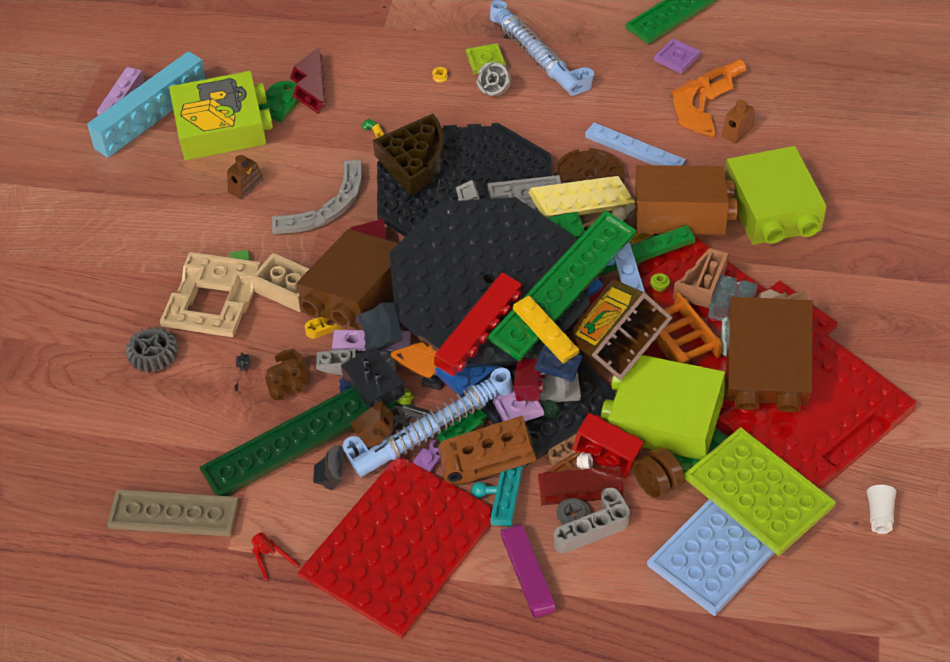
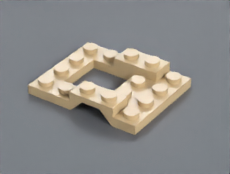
(217, 274)

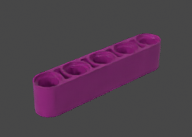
(527, 571)

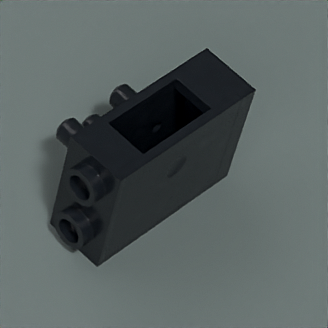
(373, 378)

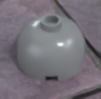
(494, 79)

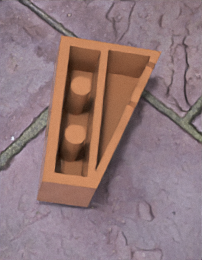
(702, 279)

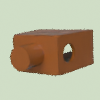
(738, 121)

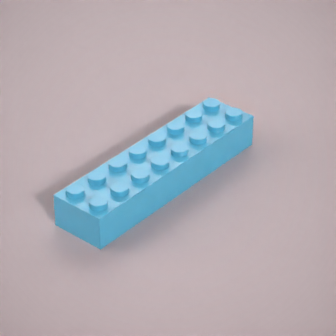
(142, 106)

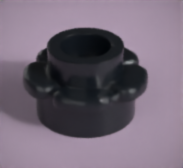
(242, 361)

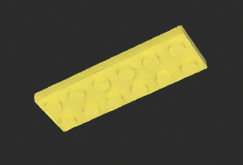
(581, 197)

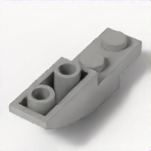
(331, 360)

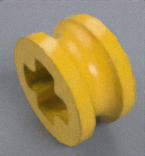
(440, 78)

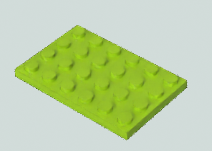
(759, 491)

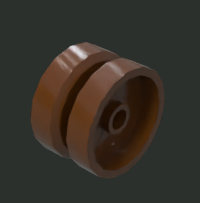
(658, 472)

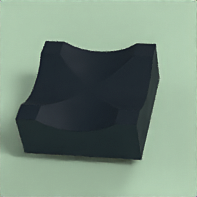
(380, 326)

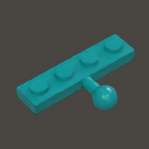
(505, 497)

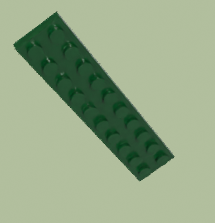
(283, 443)

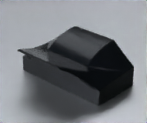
(329, 470)

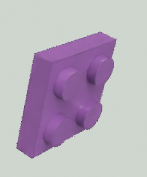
(677, 56)

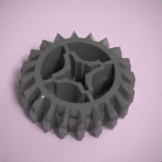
(153, 354)

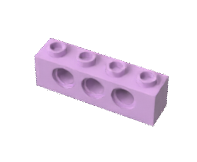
(355, 339)

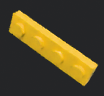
(546, 329)

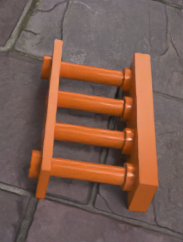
(670, 346)

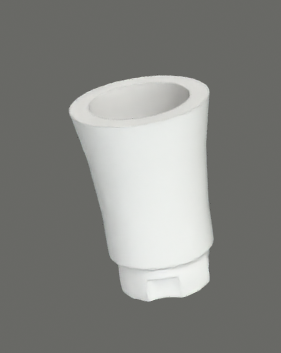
(881, 507)

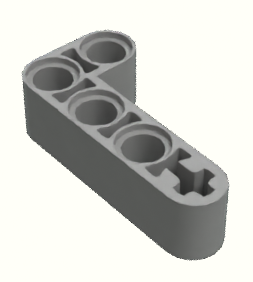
(569, 537)

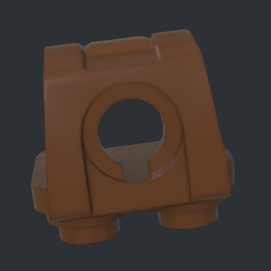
(288, 376)

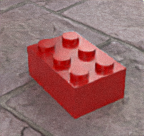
(607, 444)

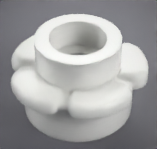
(585, 461)

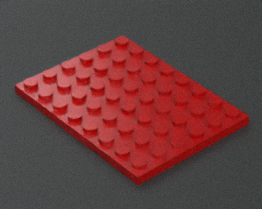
(398, 545)

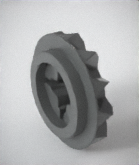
(576, 505)

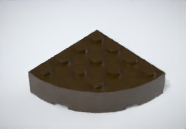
(412, 153)

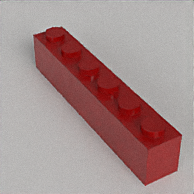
(477, 325)

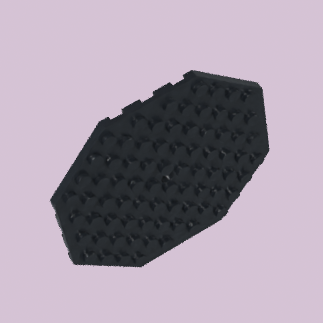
(470, 154)
(449, 254)

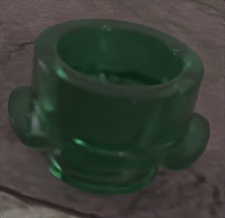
(550, 409)

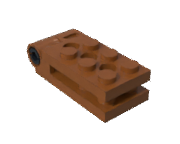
(486, 451)

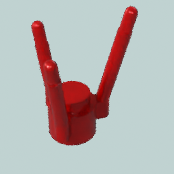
(264, 545)

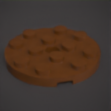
(595, 162)

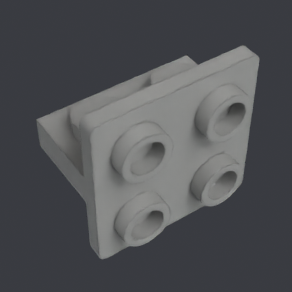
(560, 389)

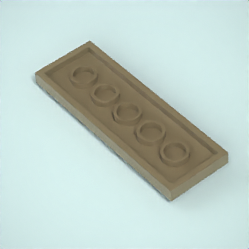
(173, 513)

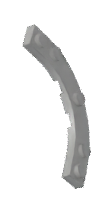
(331, 210)

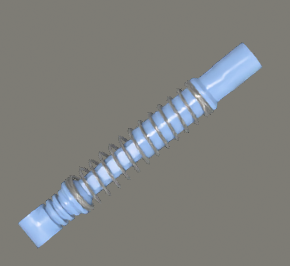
(572, 82)
(428, 425)

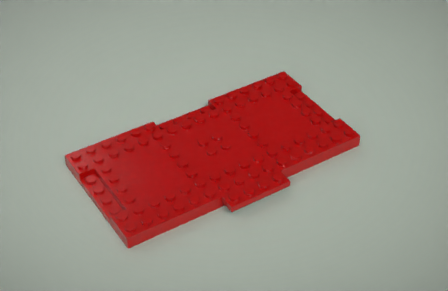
(848, 401)

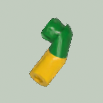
(374, 126)

